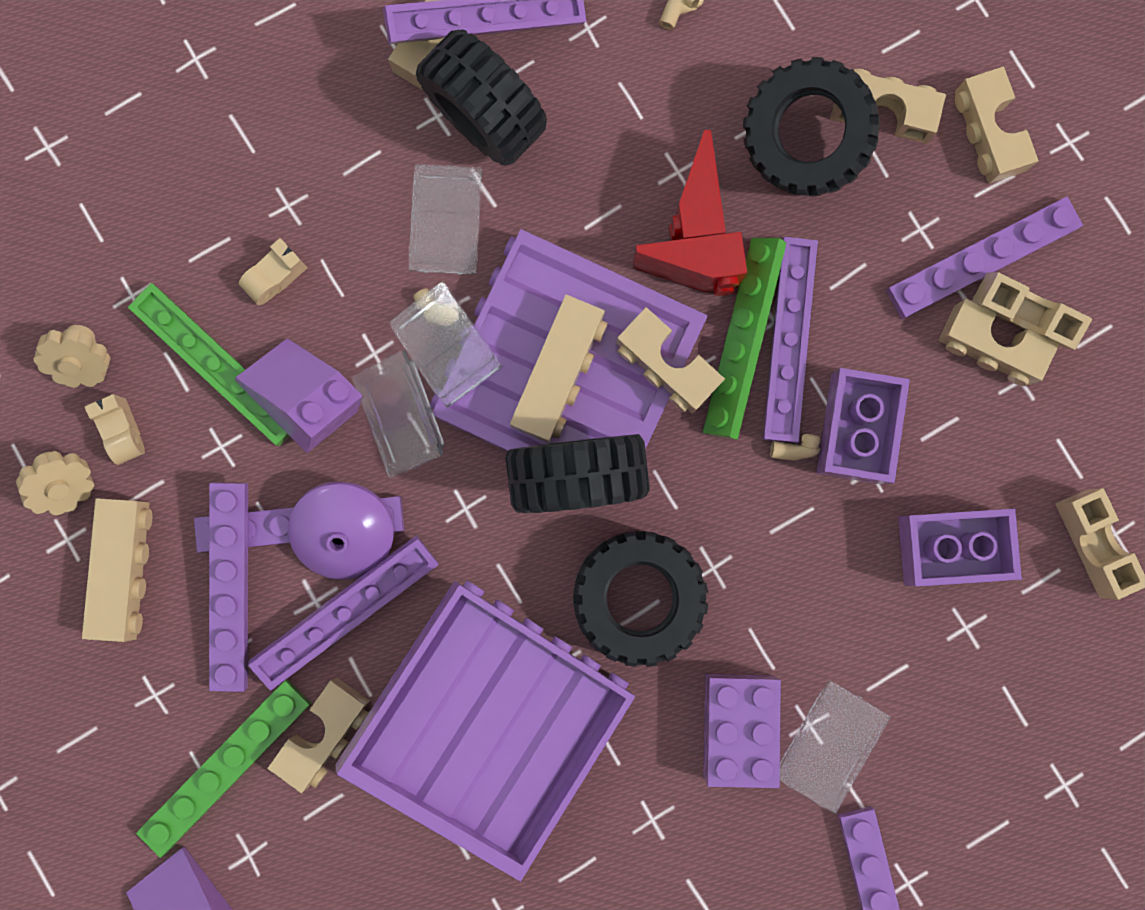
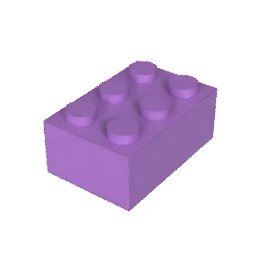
(863, 426)
(959, 547)
(742, 731)

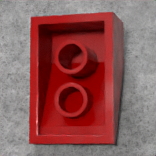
(700, 204)
(699, 263)

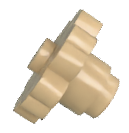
(72, 357)
(54, 483)

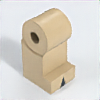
(272, 273)
(116, 428)

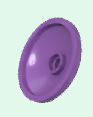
(344, 513)

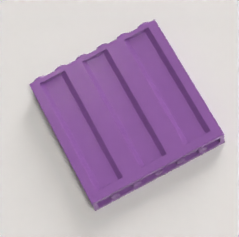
(516, 323)
(486, 730)

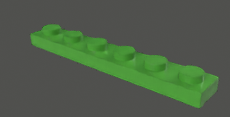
(745, 338)
(202, 355)
(223, 768)

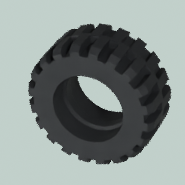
(782, 90)
(482, 96)
(577, 474)
(678, 627)

